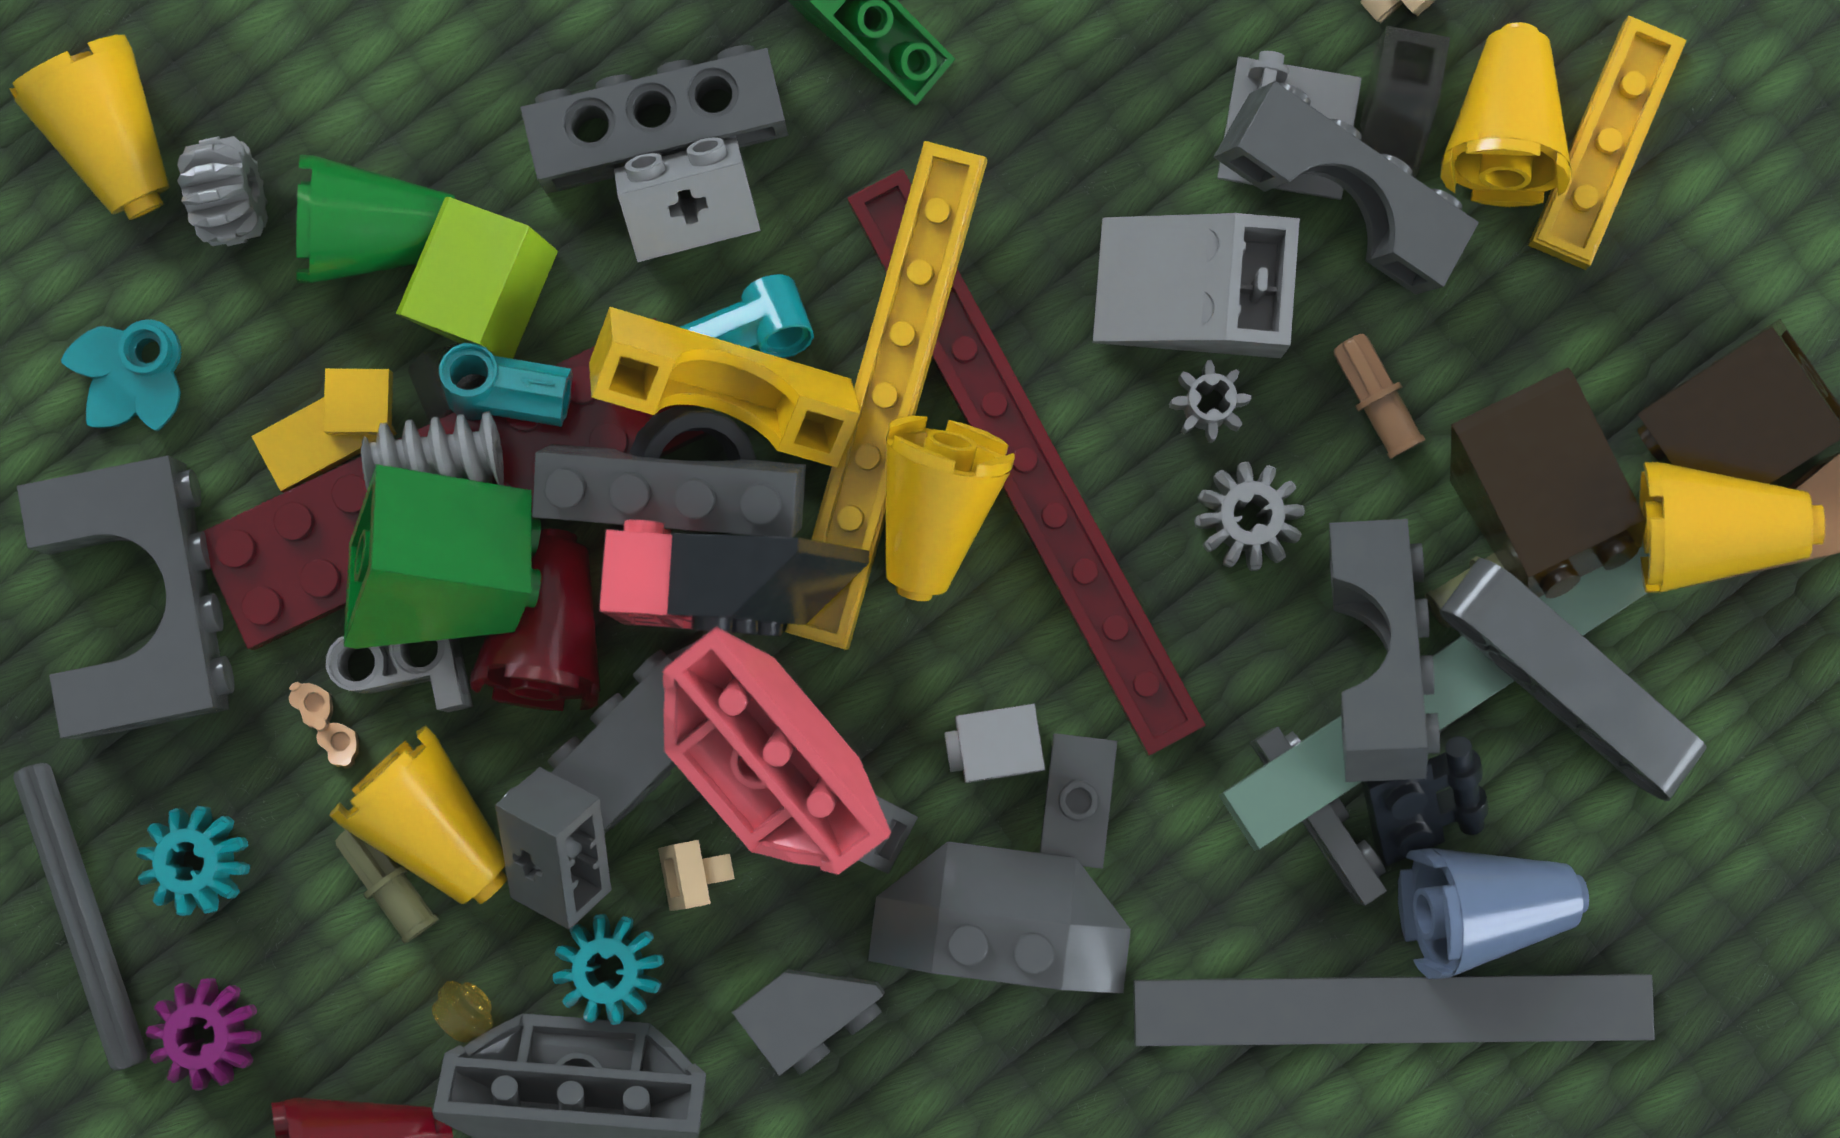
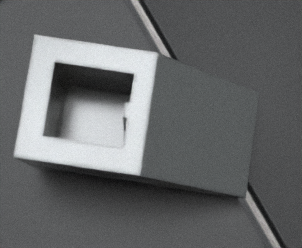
(802, 1011)

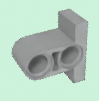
(396, 670)

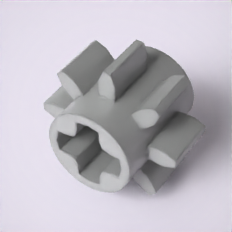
(1206, 384)

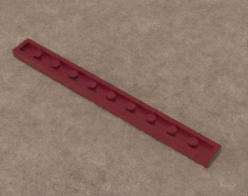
(1045, 498)

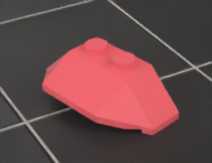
(767, 756)

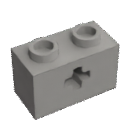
(667, 224)
(995, 744)

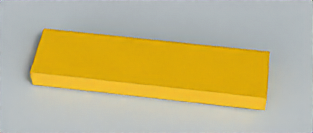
(1608, 142)

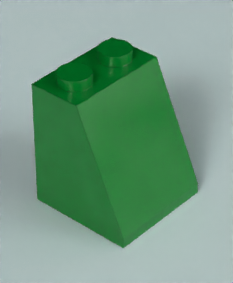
(439, 559)

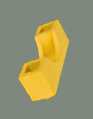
(663, 365)

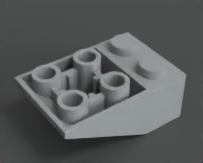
(1197, 283)

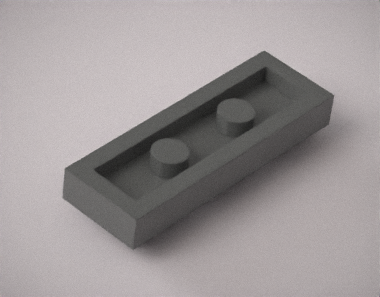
(1352, 862)

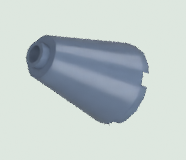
(1483, 906)

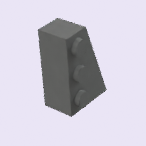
(626, 750)

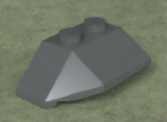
(1002, 921)
(570, 1082)

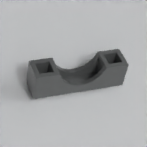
(1411, 229)
(684, 495)
(1385, 715)

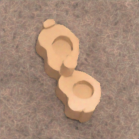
(316, 711)

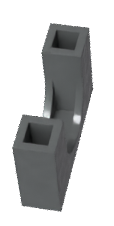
(181, 665)

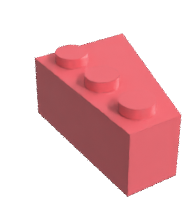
(639, 576)

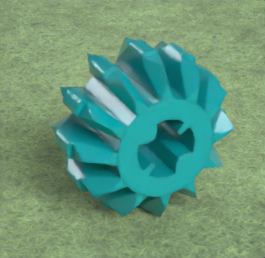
(179, 880)
(608, 991)

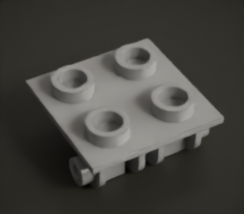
(1329, 93)

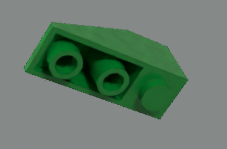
(883, 40)

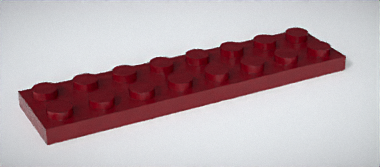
(290, 554)

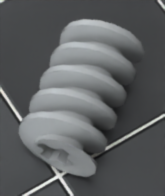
(457, 455)

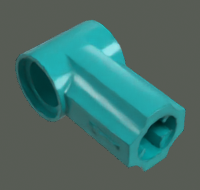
(765, 320)
(511, 389)

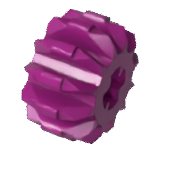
(180, 1046)

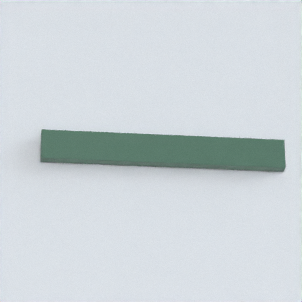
(1314, 768)

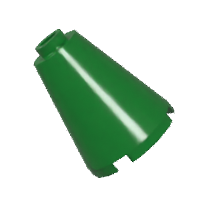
(359, 220)

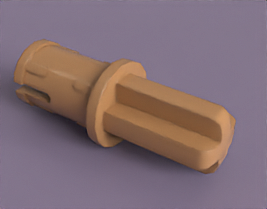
(1377, 395)

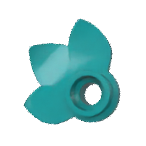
(121, 379)

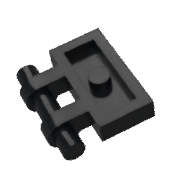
(1411, 814)

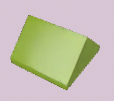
(478, 278)

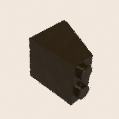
(1746, 412)
(1545, 486)

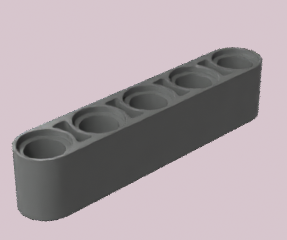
(1572, 679)

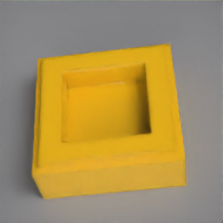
(357, 401)

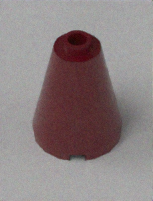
(555, 642)

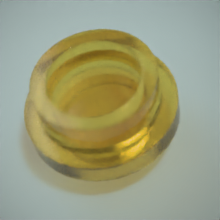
(462, 1011)

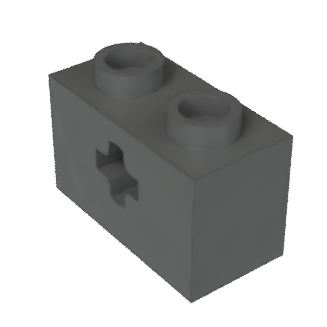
(554, 847)

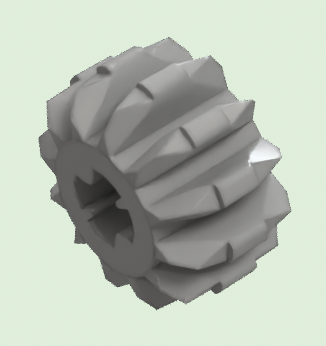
(222, 191)
(1237, 497)

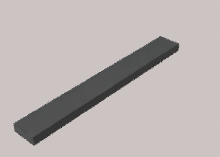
(1393, 1009)

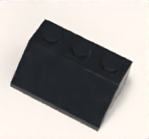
(756, 580)

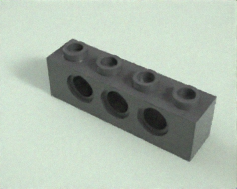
(557, 115)

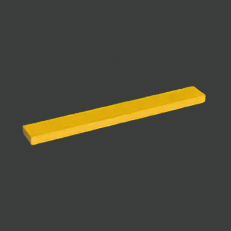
(895, 367)

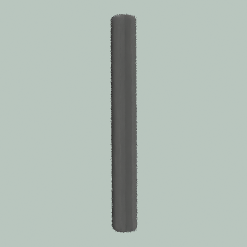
(80, 916)

